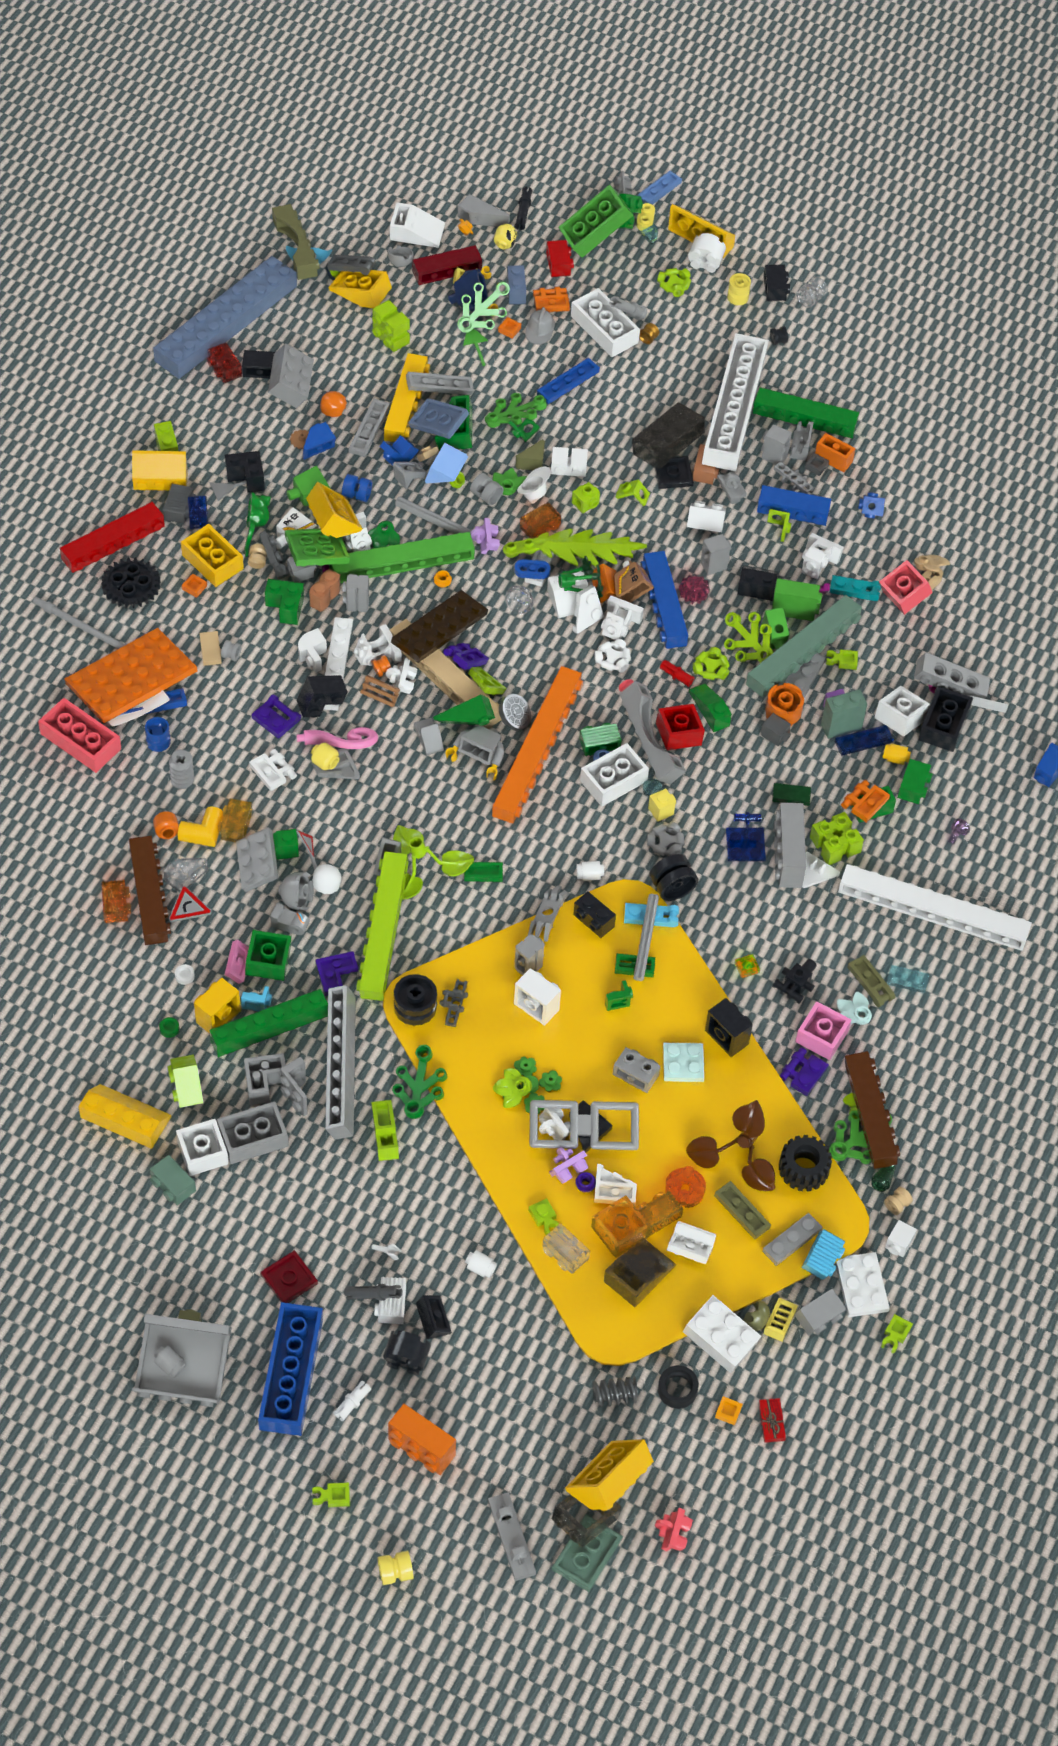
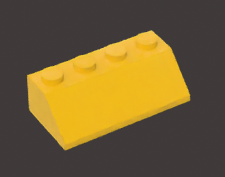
(691, 225)
(332, 512)
(123, 1115)
(610, 1473)

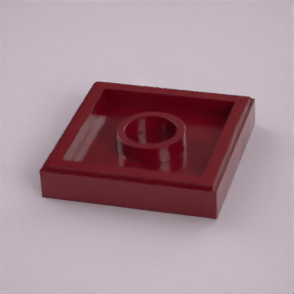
(289, 1277)

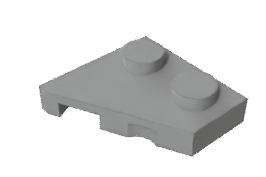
(345, 768)

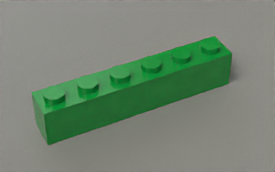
(797, 409)
(269, 1023)

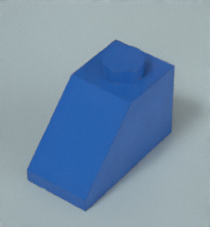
(318, 440)
(1047, 769)

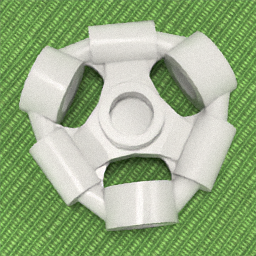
(618, 655)

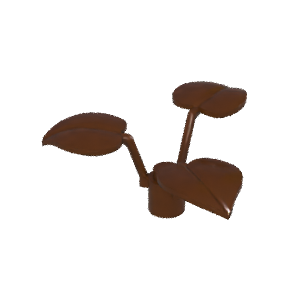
(751, 1122)

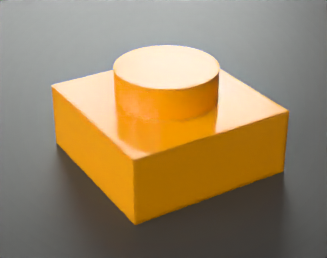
(728, 1410)

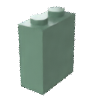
(844, 714)

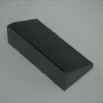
(433, 1316)

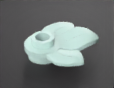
(854, 1008)

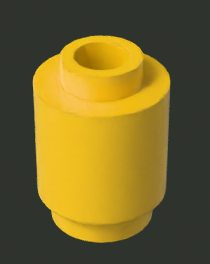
(896, 754)

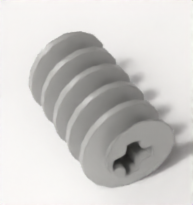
(181, 769)

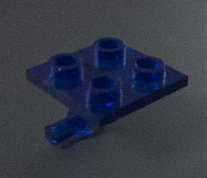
(745, 842)

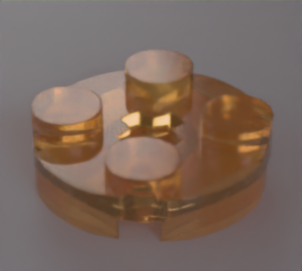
(687, 1176)

